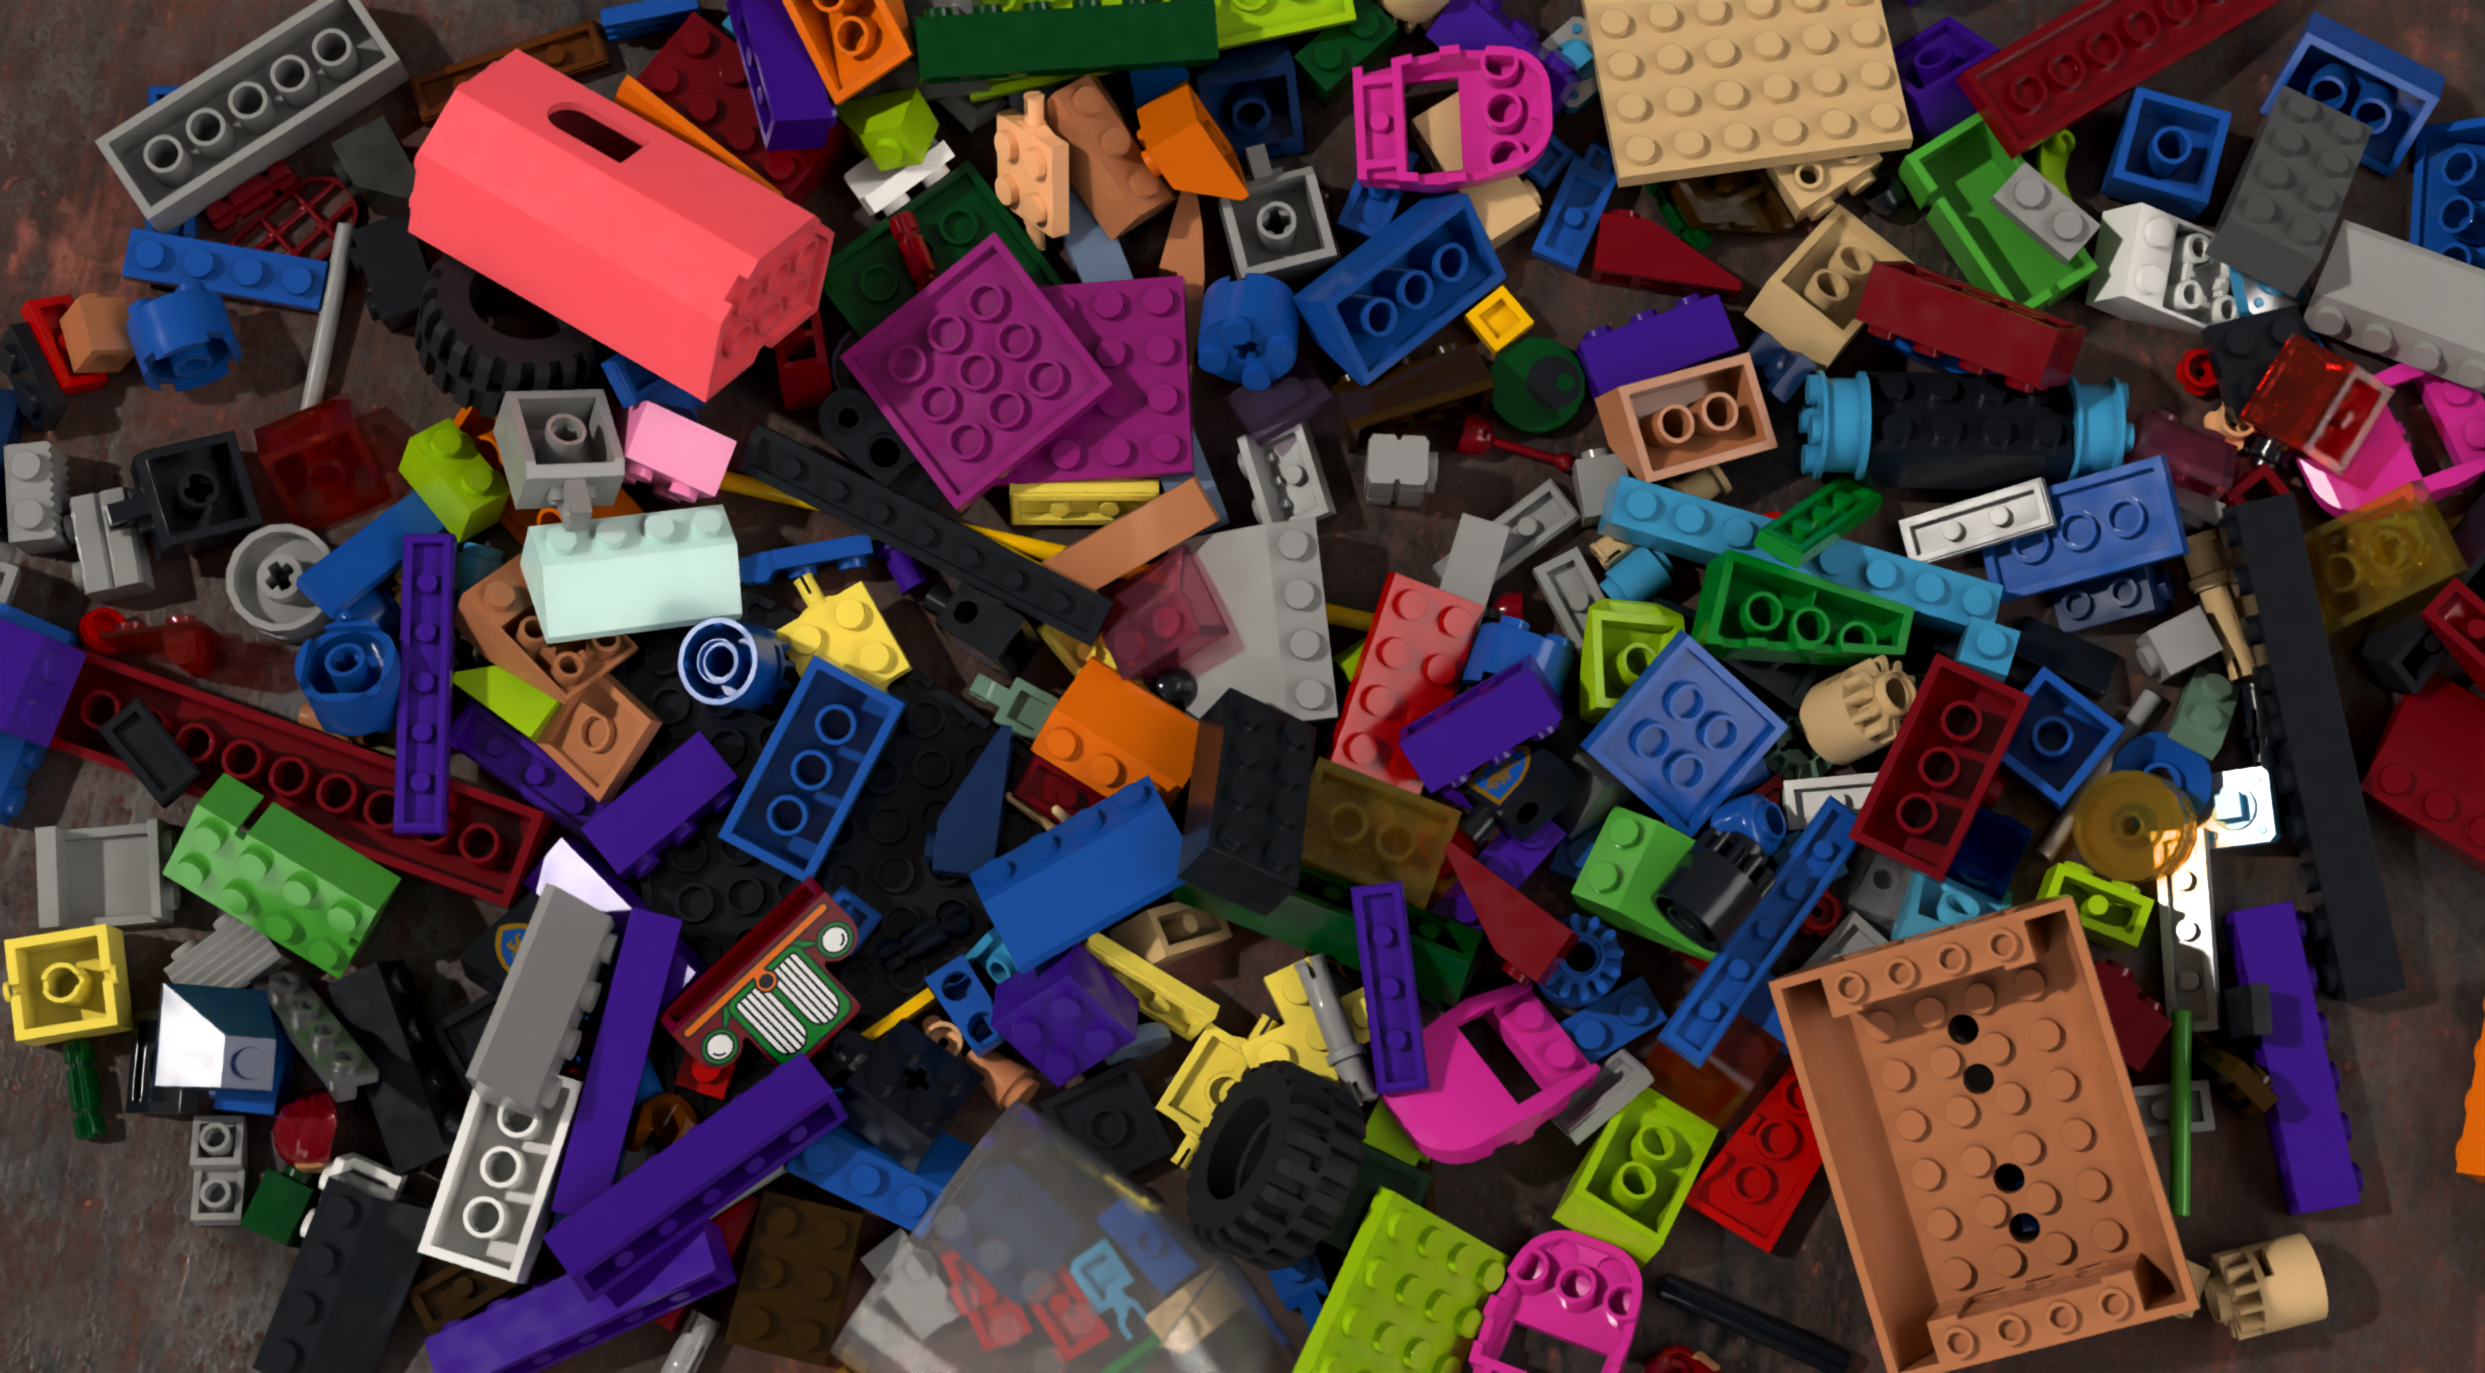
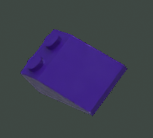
(34, 682)

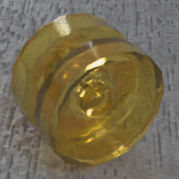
(2104, 824)

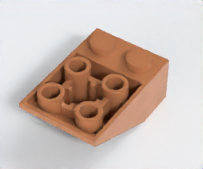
(505, 629)

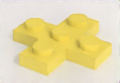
(1300, 1036)

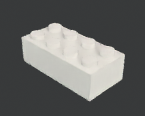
(501, 1186)

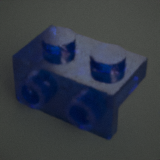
(1990, 853)

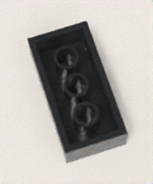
(1247, 803)

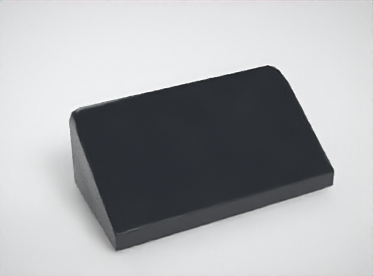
(2070, 658)

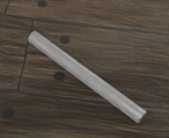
(328, 316)
(2063, 824)

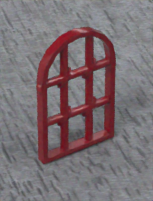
(304, 208)

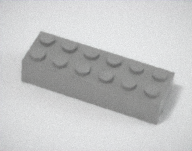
(252, 110)

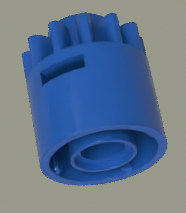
(733, 664)
(1603, 955)

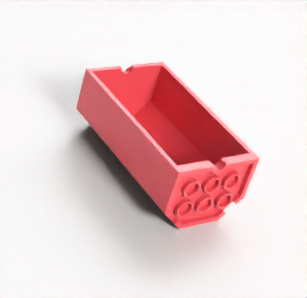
(615, 225)

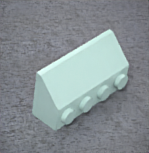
(633, 573)

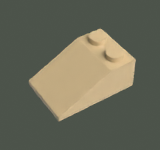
(1818, 289)

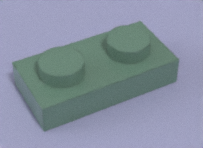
(2204, 712)

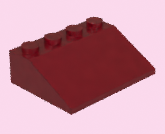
(2431, 769)

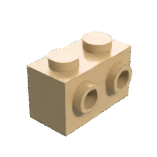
(1813, 186)

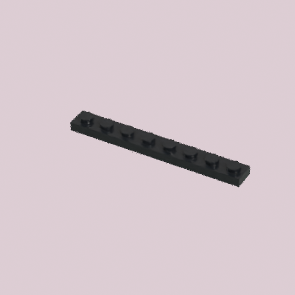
(926, 534)

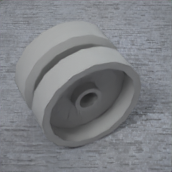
(259, 576)

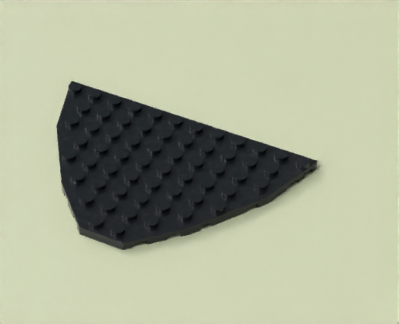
(875, 856)

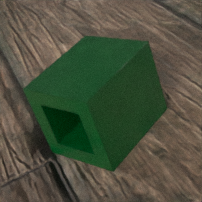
(281, 1205)

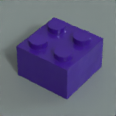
(1065, 1014)

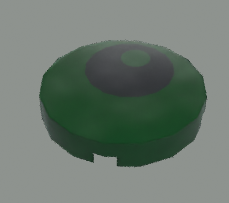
(1536, 386)

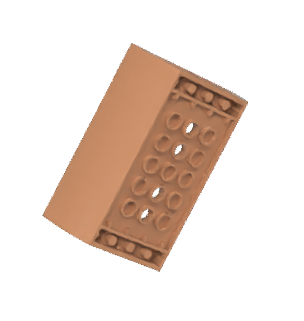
(1921, 1149)

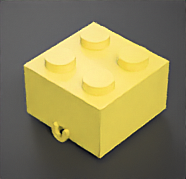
(68, 985)

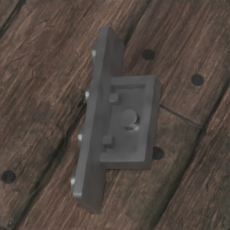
(317, 1035)

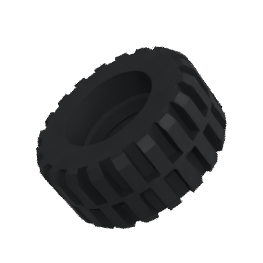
(483, 363)
(1275, 1165)

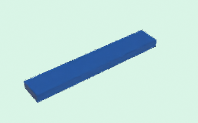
(1758, 943)

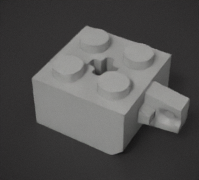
(1298, 209)
(560, 452)

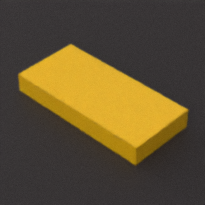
(907, 1011)

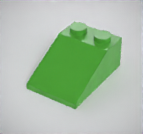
(1624, 871)

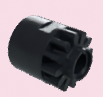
(1714, 888)

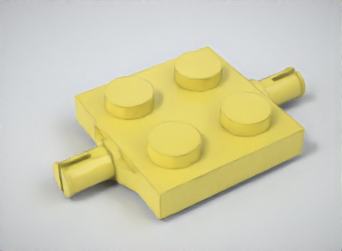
(845, 630)
(1204, 1082)

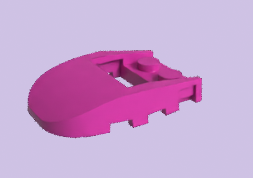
(1502, 117)
(2385, 459)
(1466, 1105)
(1569, 1291)

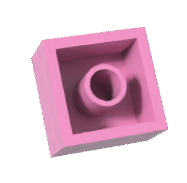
(671, 452)

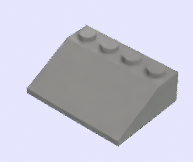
(1277, 621)

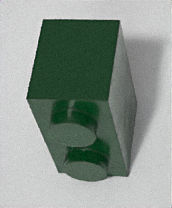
(1328, 60)

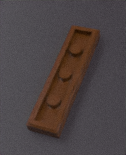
(570, 50)

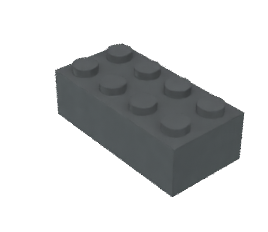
(2289, 191)

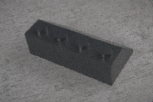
(347, 1280)

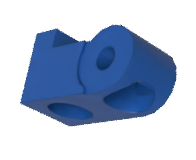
(966, 1004)

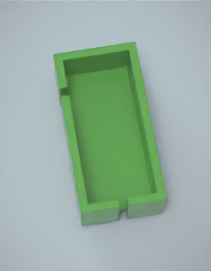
(1957, 181)
(281, 876)

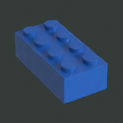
(813, 768)

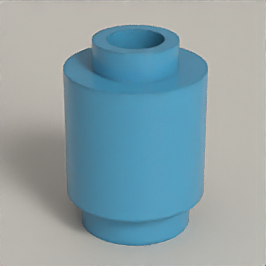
(1637, 576)

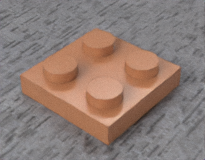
(600, 736)

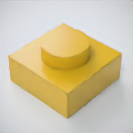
(1498, 320)

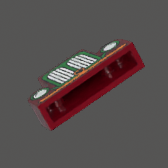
(772, 986)

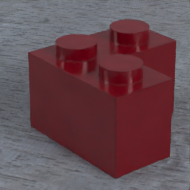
(2134, 1015)

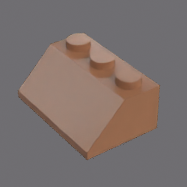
(1106, 157)
(1687, 419)

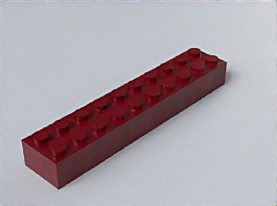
(317, 778)

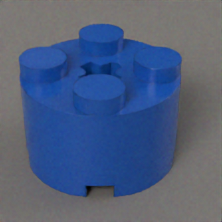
(1248, 330)
(182, 337)
(1508, 642)
(351, 677)

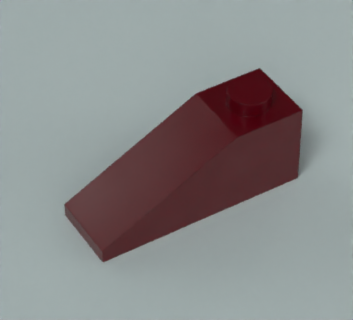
(1649, 258)
(804, 365)
(2459, 623)
(1514, 924)

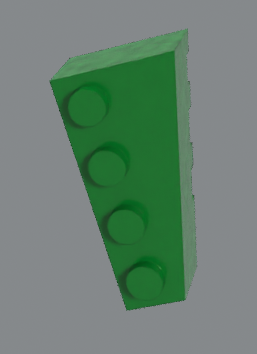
(1787, 616)

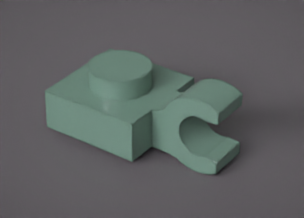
(1021, 707)

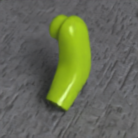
(2053, 157)

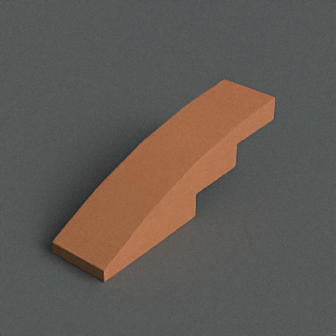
(1185, 257)
(1137, 536)

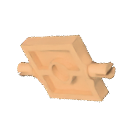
(1033, 170)

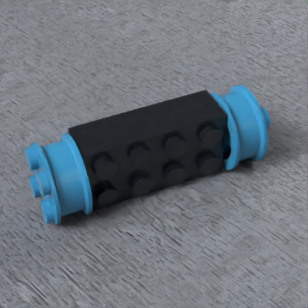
(1960, 429)

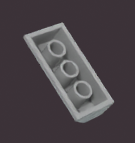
(2402, 304)
(543, 1004)

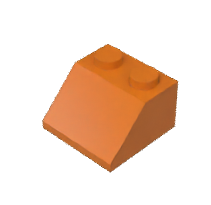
(1189, 146)

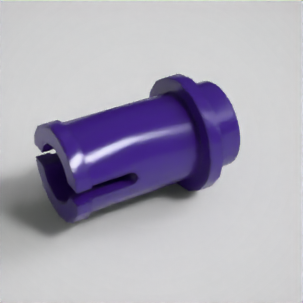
(903, 568)

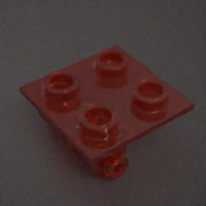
(183, 639)

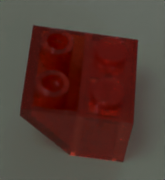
(2316, 405)

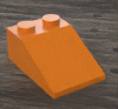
(852, 40)

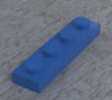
(226, 269)

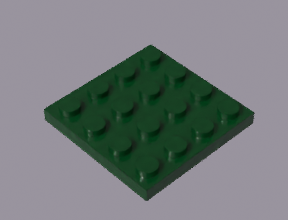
(954, 216)

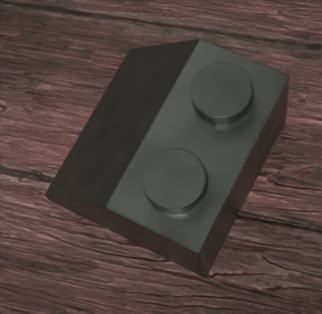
(375, 167)

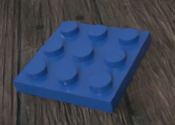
(1684, 735)

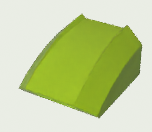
(1618, 647)

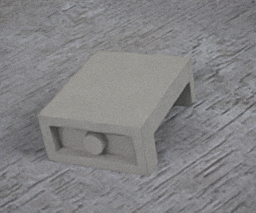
(105, 876)

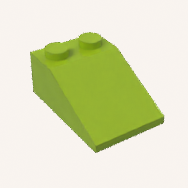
(1637, 1175)

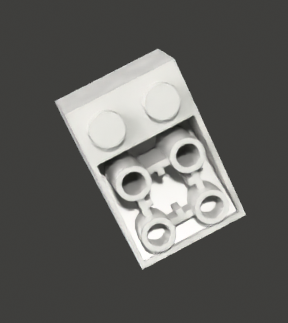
(2158, 272)

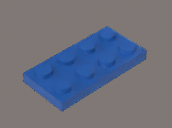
(2103, 528)

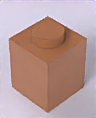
(97, 334)

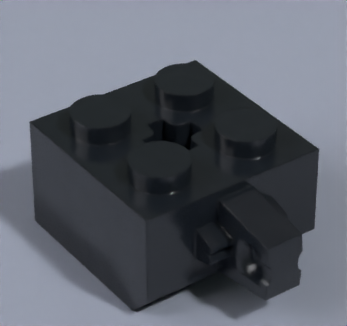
(178, 523)
(902, 1090)

